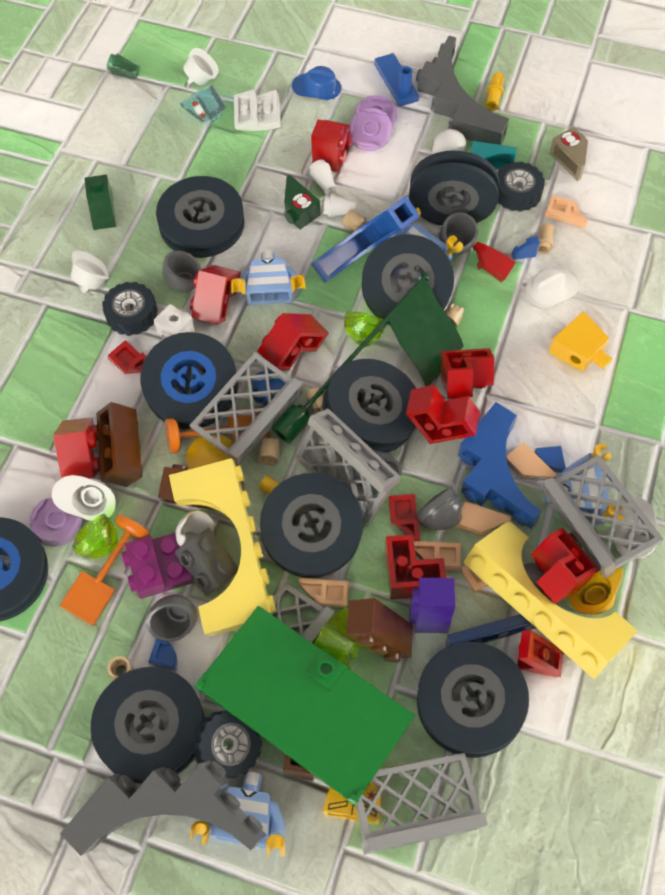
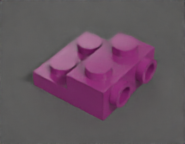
(154, 565)

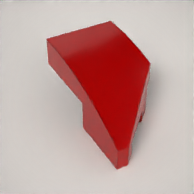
(493, 261)
(127, 358)
(403, 514)

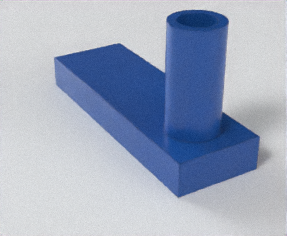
(397, 79)

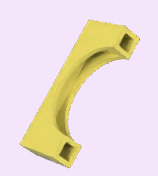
(220, 488)
(585, 640)

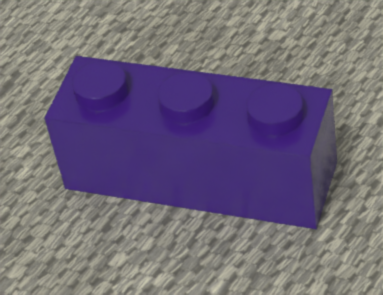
(432, 605)

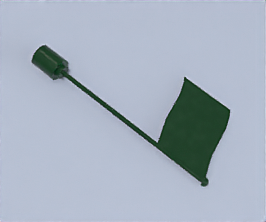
(421, 332)

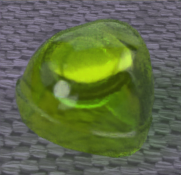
(360, 325)
(96, 538)

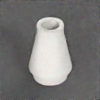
(322, 175)
(336, 206)

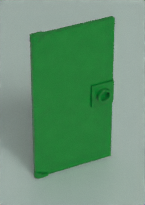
(306, 704)

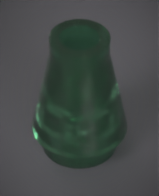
(121, 66)

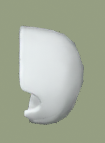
(449, 140)
(192, 525)

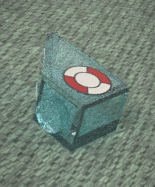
(204, 104)

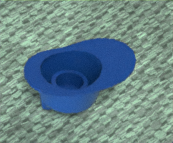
(317, 83)

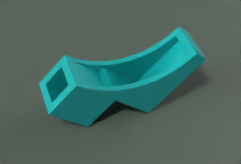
(495, 154)

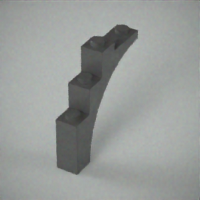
(452, 101)
(162, 794)

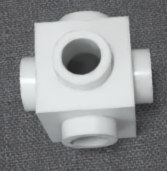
(172, 322)

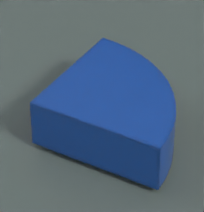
(526, 250)
(552, 457)
(163, 656)

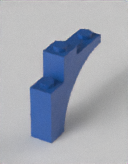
(365, 238)
(491, 475)

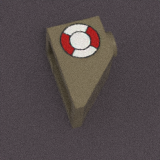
(570, 151)

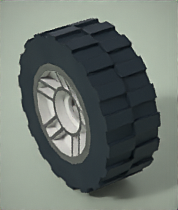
(520, 186)
(119, 311)
(235, 758)

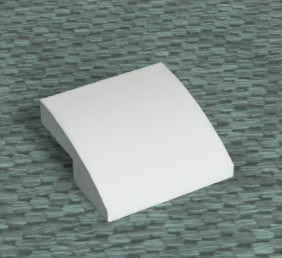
(257, 111)

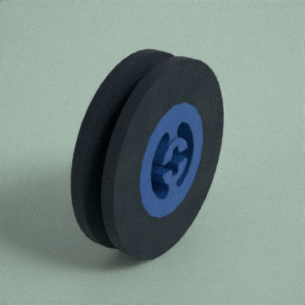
(168, 367)
(28, 568)

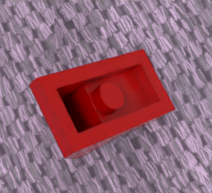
(539, 655)

